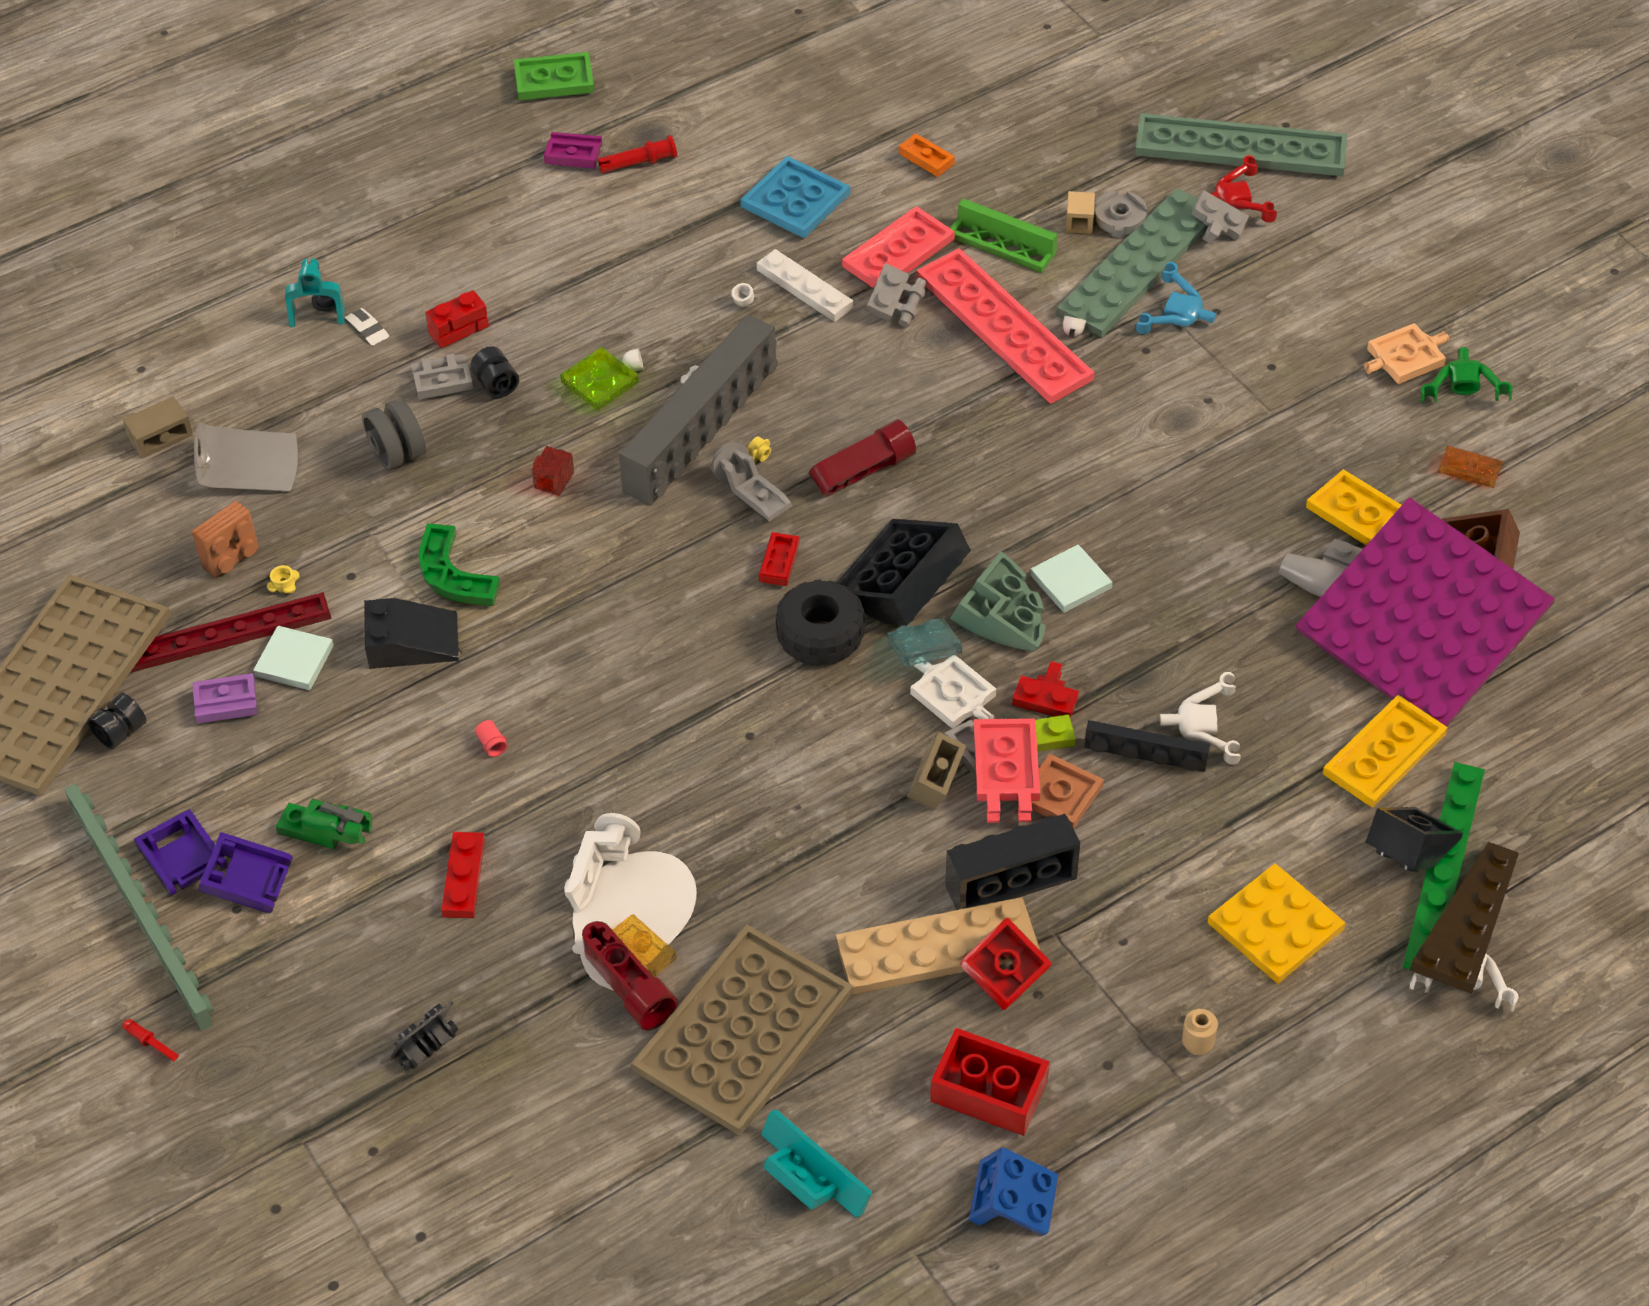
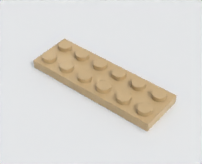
(923, 945)

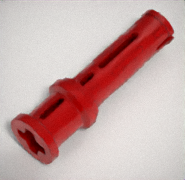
(649, 152)

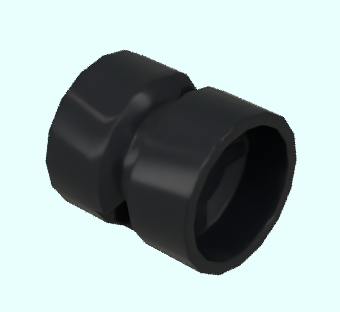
(494, 372)
(121, 717)

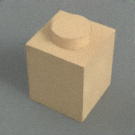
(1080, 212)

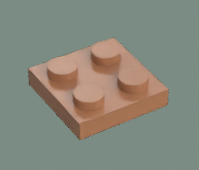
(1065, 789)

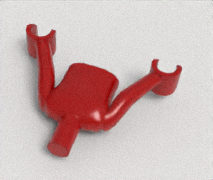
(1238, 193)

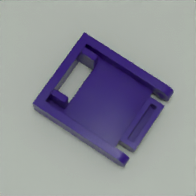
(182, 859)
(252, 875)

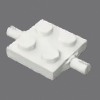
(953, 691)

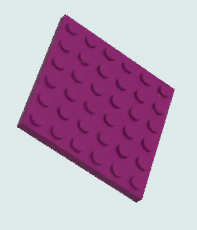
(1425, 613)

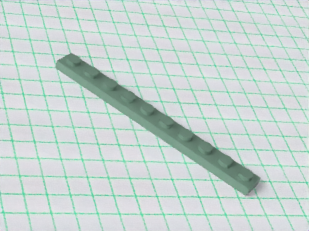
(144, 913)

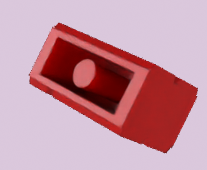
(456, 319)

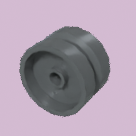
(394, 433)

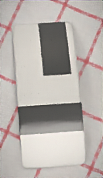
(367, 326)

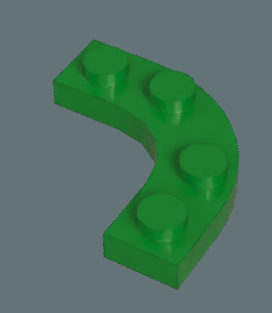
(445, 577)

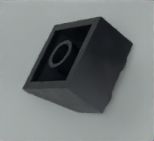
(1411, 837)

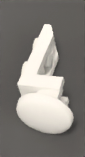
(607, 843)

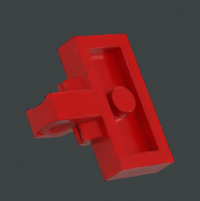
(1046, 693)

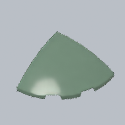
(1003, 607)

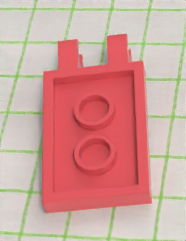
(1006, 765)

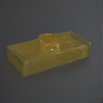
(645, 945)

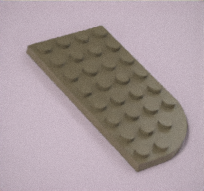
(67, 672)

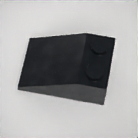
(409, 633)

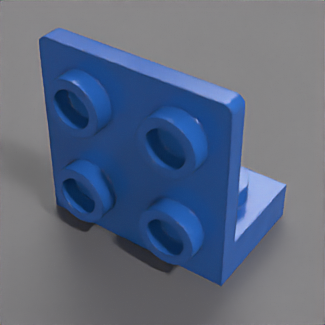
(1015, 1190)

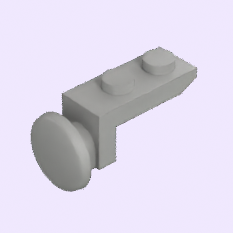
(738, 468)

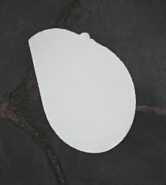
(647, 885)

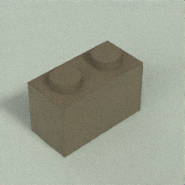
(157, 427)
(936, 770)

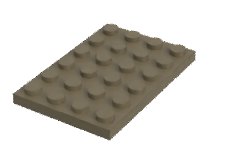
(742, 1029)

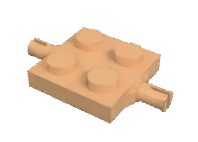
(1406, 353)

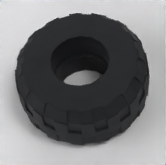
(820, 642)

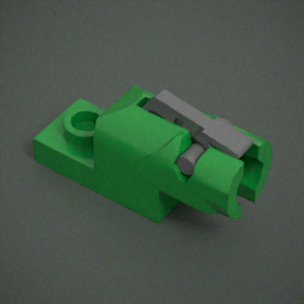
(324, 823)

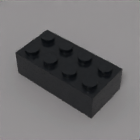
(1013, 863)

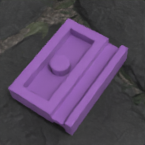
(225, 698)

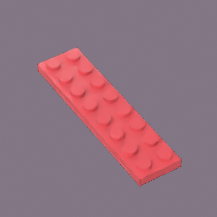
(1005, 326)

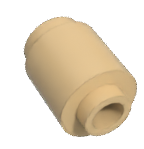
(1199, 1031)

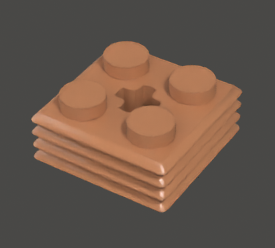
(225, 539)

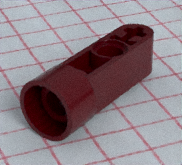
(883, 448)
(643, 995)

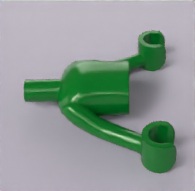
(1465, 378)

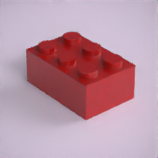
(989, 1081)

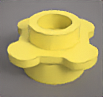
(283, 579)

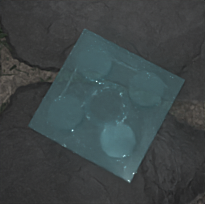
(924, 642)

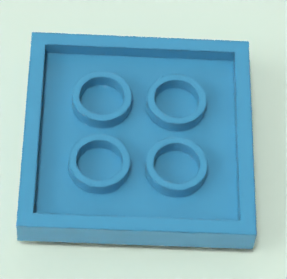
(795, 196)

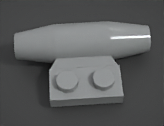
(1317, 574)

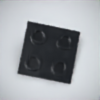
(432, 1029)

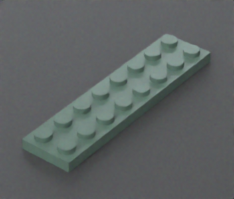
(1230, 142)
(1135, 265)

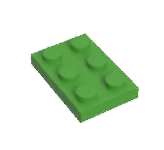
(553, 76)

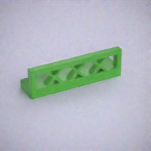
(1007, 232)

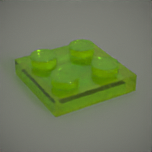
(599, 378)

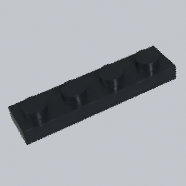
(1146, 746)

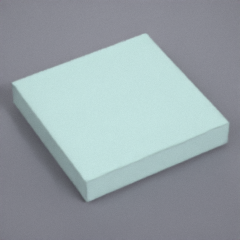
(1071, 578)
(293, 658)

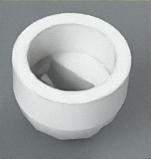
(746, 292)
(1073, 323)
(633, 360)

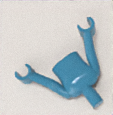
(1180, 308)

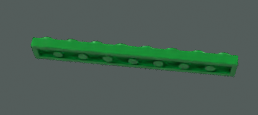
(1442, 879)

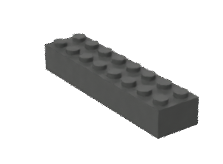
(698, 410)

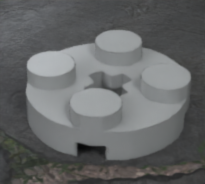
(1115, 223)

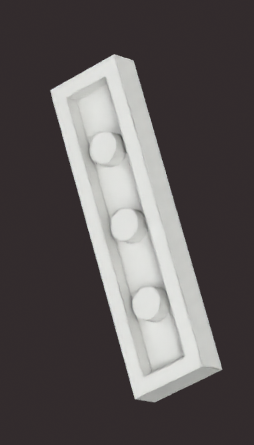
(805, 285)

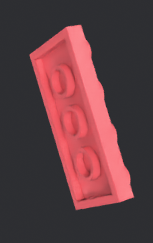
(901, 245)

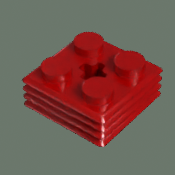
(1004, 943)

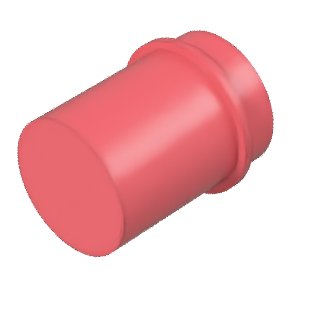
(491, 738)

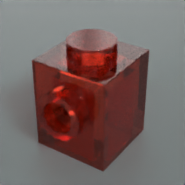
(552, 470)

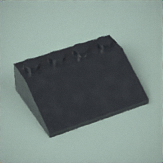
(905, 568)

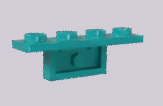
(809, 1169)

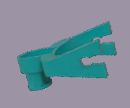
(311, 283)

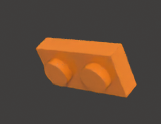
(926, 155)

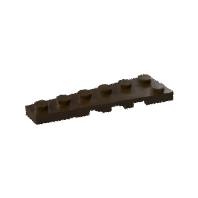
(1463, 932)

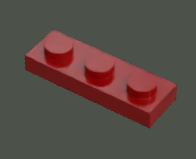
(463, 875)

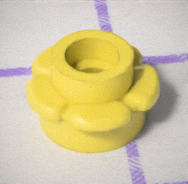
(759, 449)

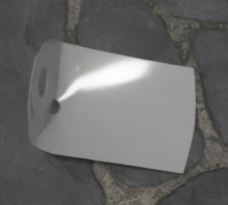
(245, 458)

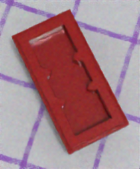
(779, 559)

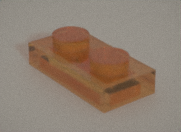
(1470, 466)

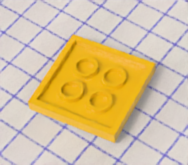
(1276, 923)

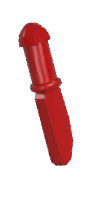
(147, 1038)

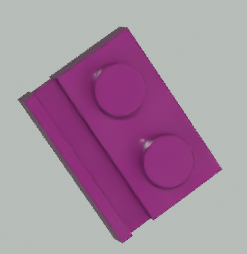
(573, 150)

